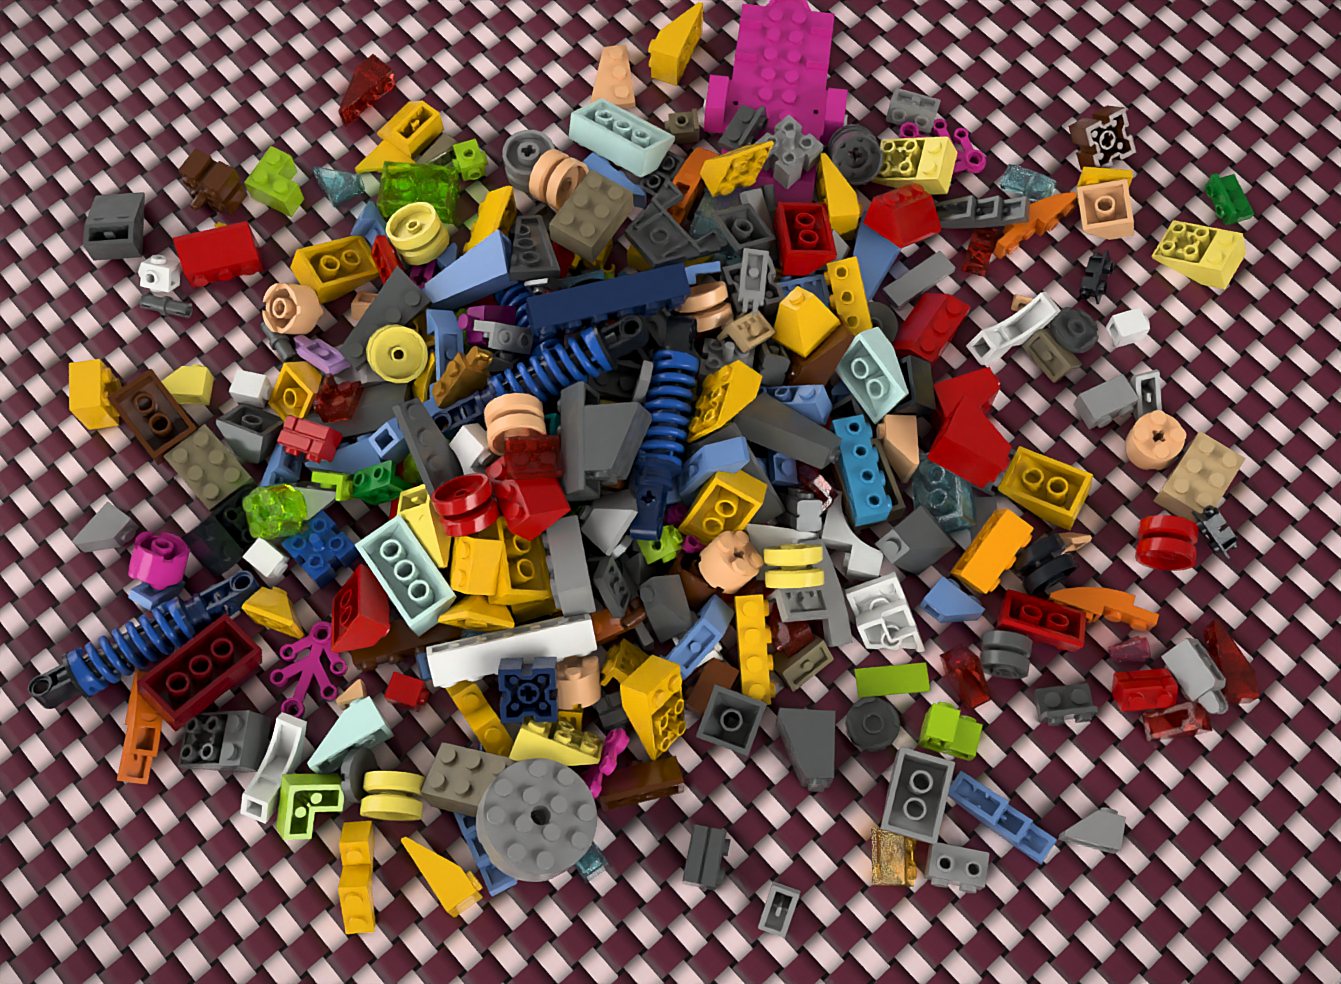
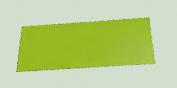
(892, 680)

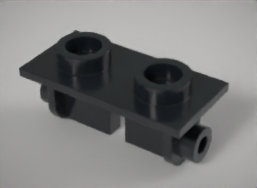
(1099, 267)
(1219, 539)

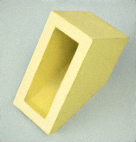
(190, 385)

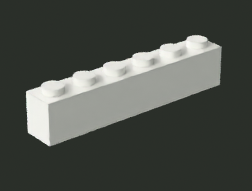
(481, 654)

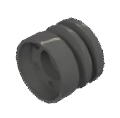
(864, 163)

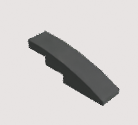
(981, 213)

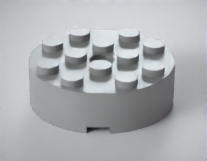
(560, 803)

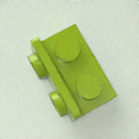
(335, 480)

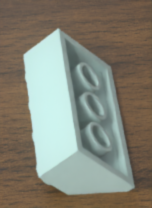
(620, 137)
(407, 574)

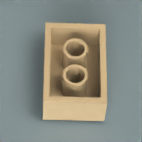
(1199, 477)

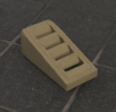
(440, 152)

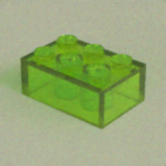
(414, 183)

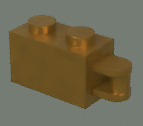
(462, 377)

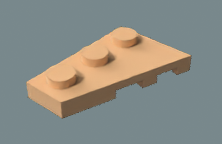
(614, 78)

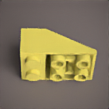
(918, 161)
(1201, 252)
(424, 523)
(556, 742)

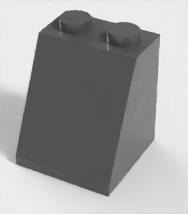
(613, 439)
(809, 744)

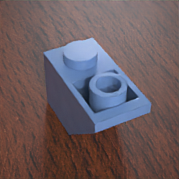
(950, 604)

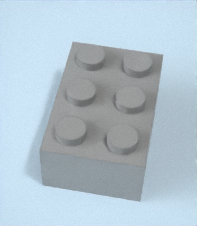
(568, 567)

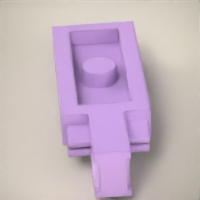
(320, 355)

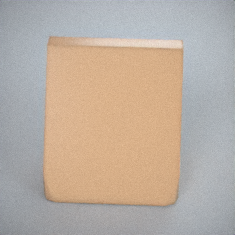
(1020, 302)
(361, 304)
(1074, 540)
(354, 692)

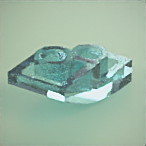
(1027, 182)

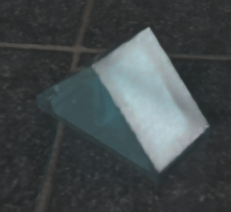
(338, 185)
(591, 863)

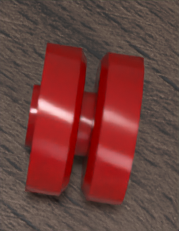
(466, 505)
(1167, 542)

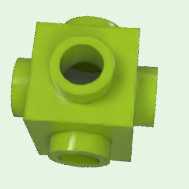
(469, 160)
(665, 548)

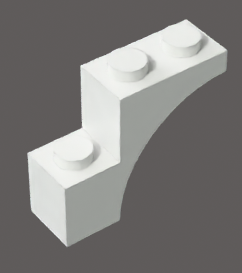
(1016, 330)
(472, 449)
(861, 560)
(282, 757)

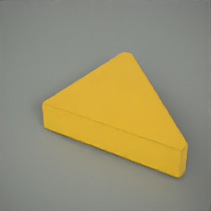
(383, 152)

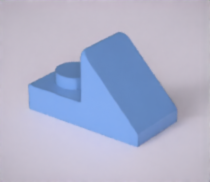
(370, 224)
(782, 469)
(152, 598)

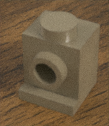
(683, 126)

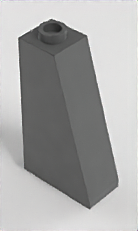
(787, 432)

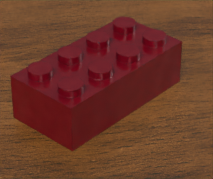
(200, 672)

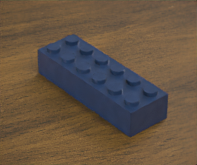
(607, 301)

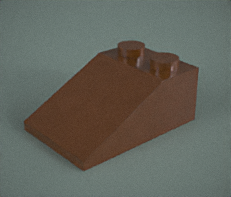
(822, 361)
(152, 414)

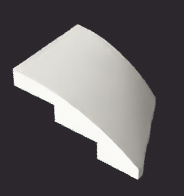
(769, 536)
(884, 615)

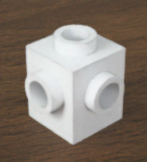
(159, 274)

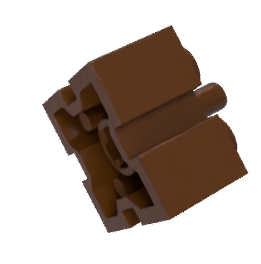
(1102, 138)
(212, 183)

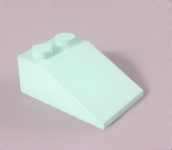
(873, 373)
(357, 727)

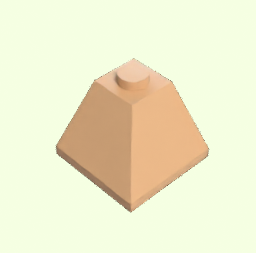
(1106, 209)
(900, 443)

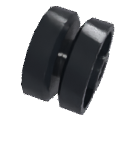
(1044, 564)

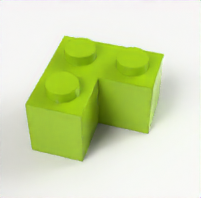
(272, 182)
(948, 733)
(302, 797)

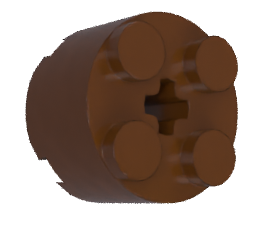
(696, 588)

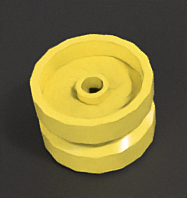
(417, 233)
(412, 353)
(794, 568)
(392, 796)

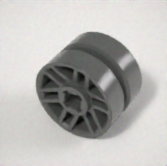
(1005, 654)

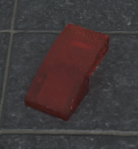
(979, 251)

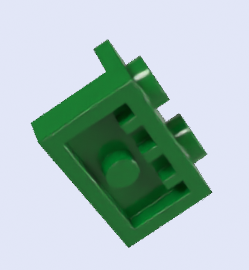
(1228, 199)
(379, 483)

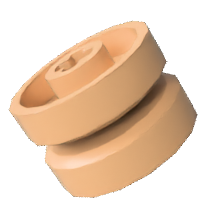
(556, 178)
(708, 305)
(513, 416)

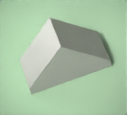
(1148, 391)
(778, 909)

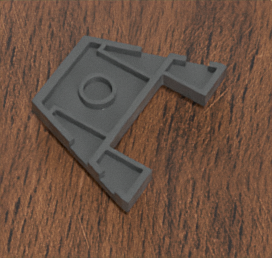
(662, 239)

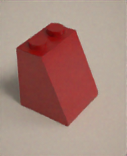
(979, 385)
(970, 445)

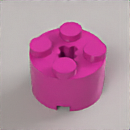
(158, 559)

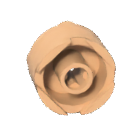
(291, 309)
(1154, 441)
(730, 561)
(578, 681)

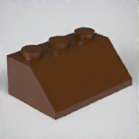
(641, 782)

